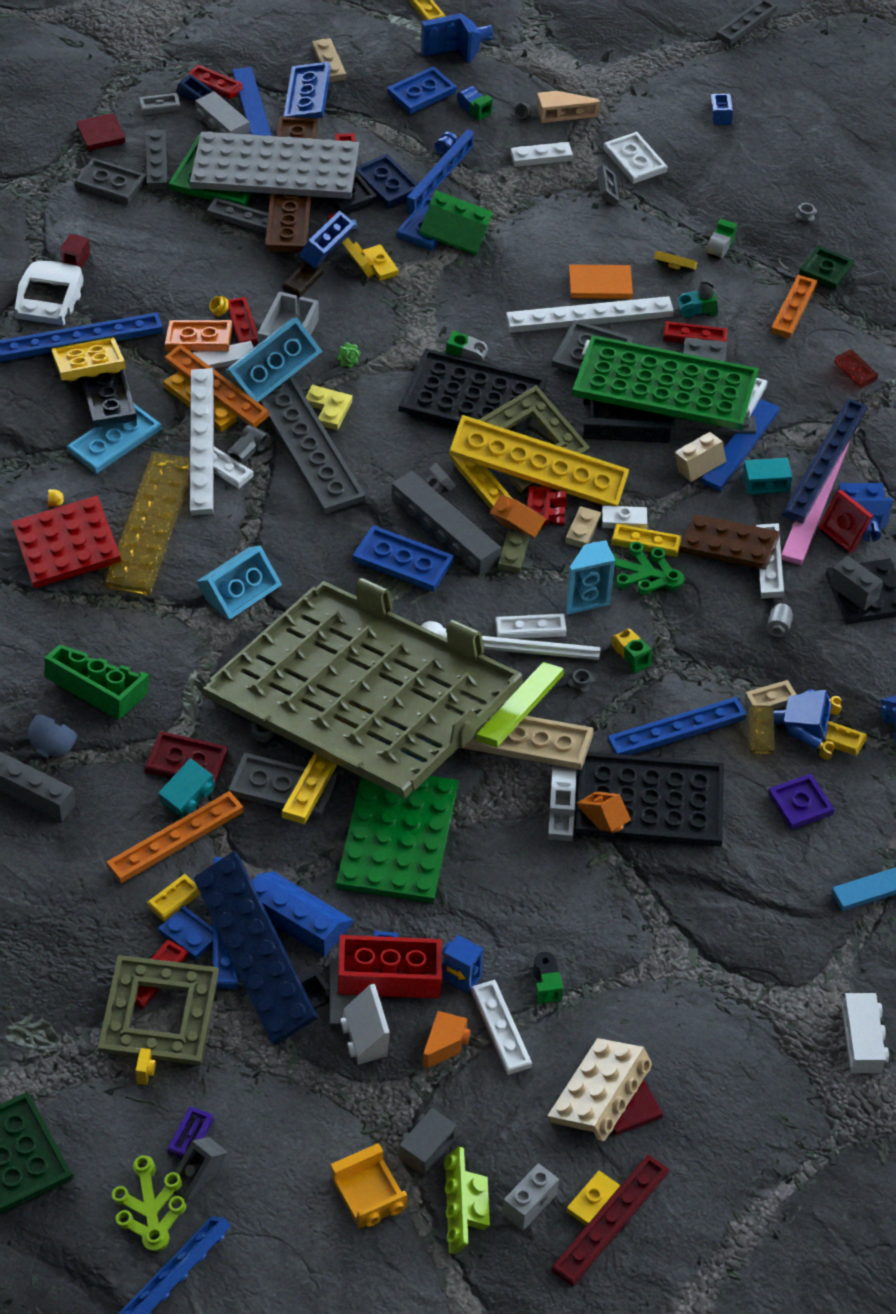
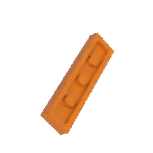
(793, 306)

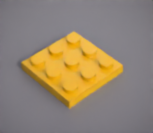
(88, 359)

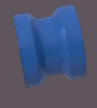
(445, 142)

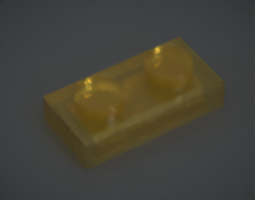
(761, 729)

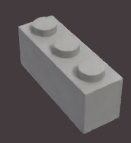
(220, 115)

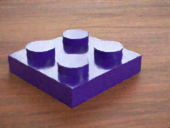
(801, 801)

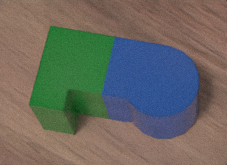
(475, 102)

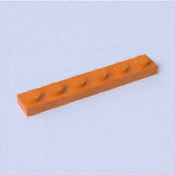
(224, 390)
(175, 837)

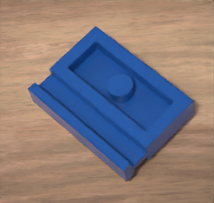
(188, 932)

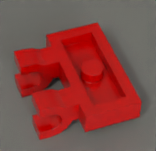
(540, 500)

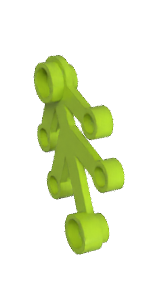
(150, 1207)

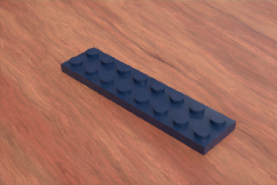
(255, 948)

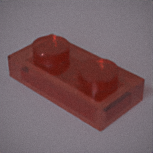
(856, 368)

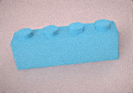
(274, 360)

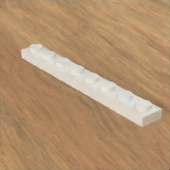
(590, 313)
(202, 441)

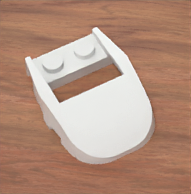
(55, 274)

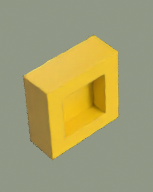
(145, 1066)

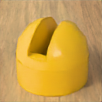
(55, 498)

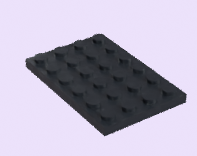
(457, 386)
(662, 796)

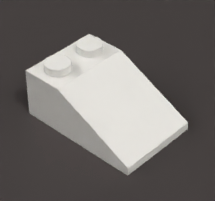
(366, 1027)

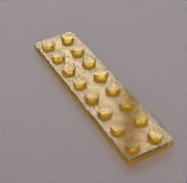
(150, 523)

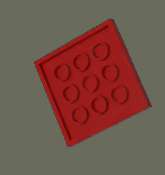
(66, 541)

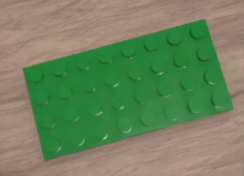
(666, 382)

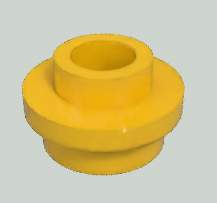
(218, 305)

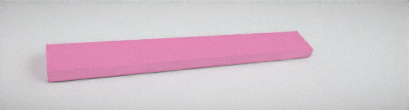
(802, 534)

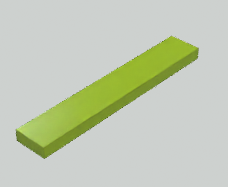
(519, 704)

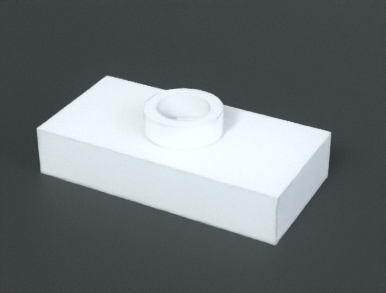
(625, 516)

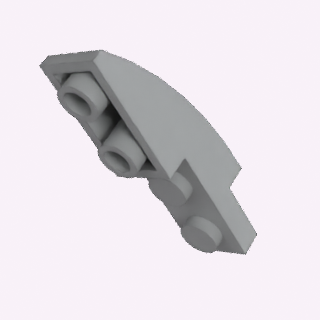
(562, 803)

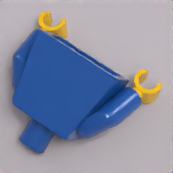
(808, 718)

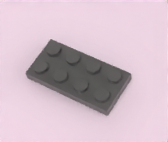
(272, 783)

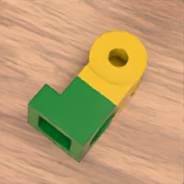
(632, 649)

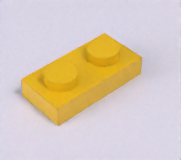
(363, 262)

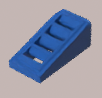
(721, 109)

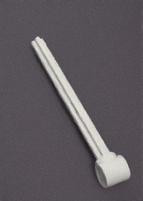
(527, 646)

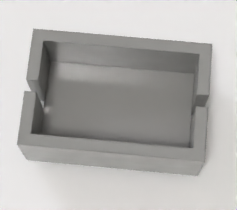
(284, 309)

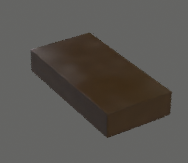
(302, 279)

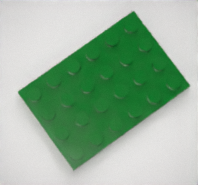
(398, 842)

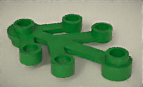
(667, 577)

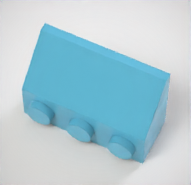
(590, 578)
(239, 582)

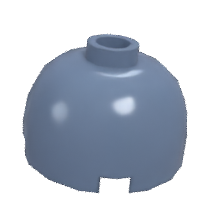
(50, 737)

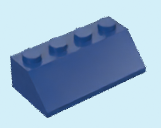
(301, 913)

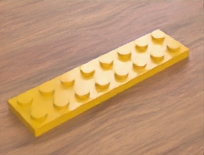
(538, 461)

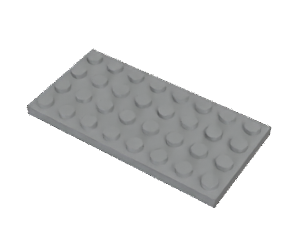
(275, 165)

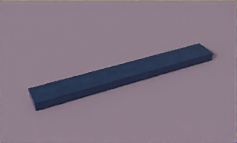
(825, 461)

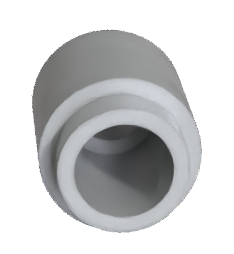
(780, 620)

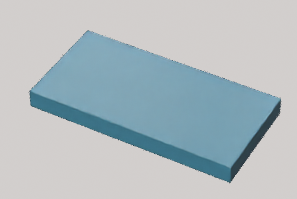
(109, 443)

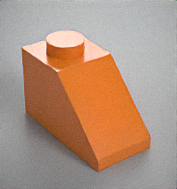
(517, 516)
(605, 811)
(445, 1039)

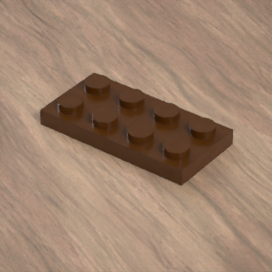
(729, 541)

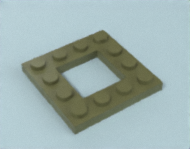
(549, 418)
(134, 972)

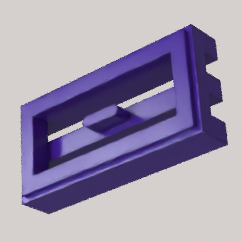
(180, 1152)

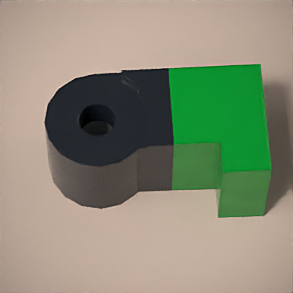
(550, 983)

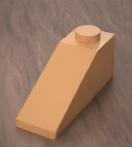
(563, 106)

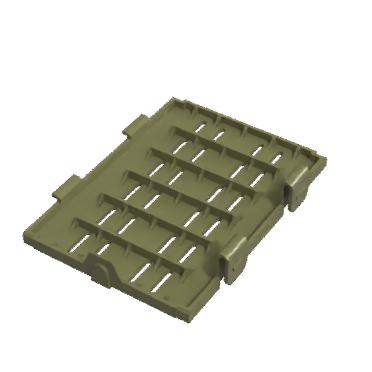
(368, 623)

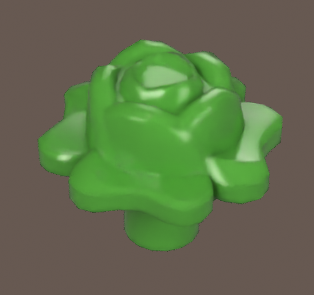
(348, 355)

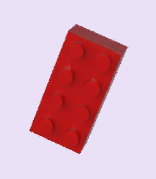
(392, 963)

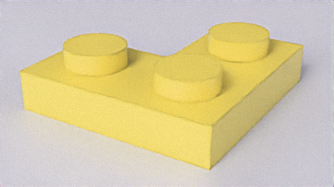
(332, 403)

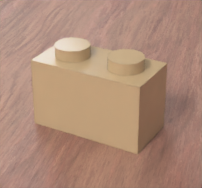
(700, 456)

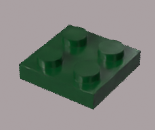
(826, 267)

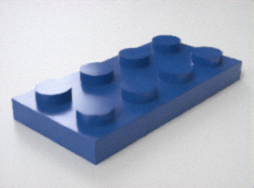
(308, 90)
(403, 558)

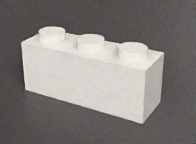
(864, 1033)

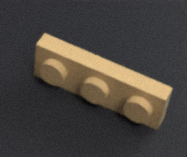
(326, 52)

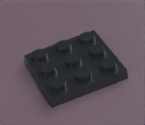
(882, 608)

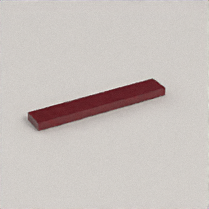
(610, 1220)

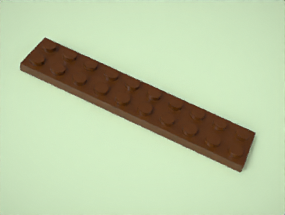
(290, 213)

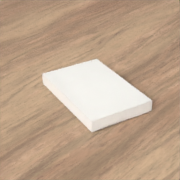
(635, 157)

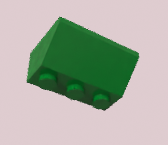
(455, 222)

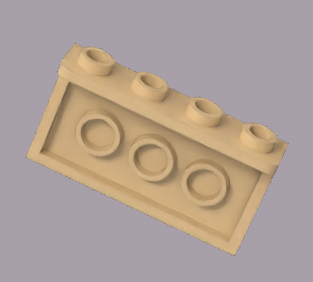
(601, 1087)

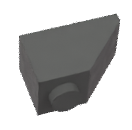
(199, 1166)

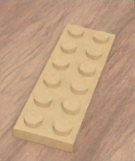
(542, 742)

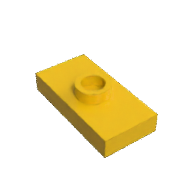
(675, 261)
(382, 263)
(845, 738)
(173, 897)
(592, 1198)

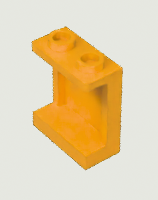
(368, 1186)

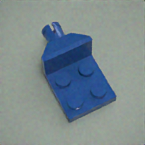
(451, 34)
(872, 498)

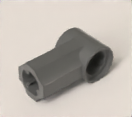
(249, 442)

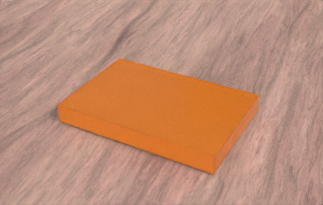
(600, 281)
(199, 335)

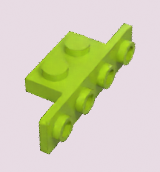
(465, 1200)

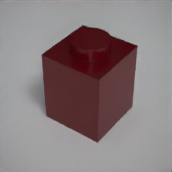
(75, 250)

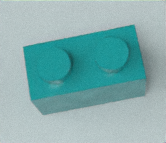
(767, 476)
(187, 789)

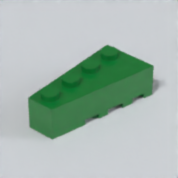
(96, 681)

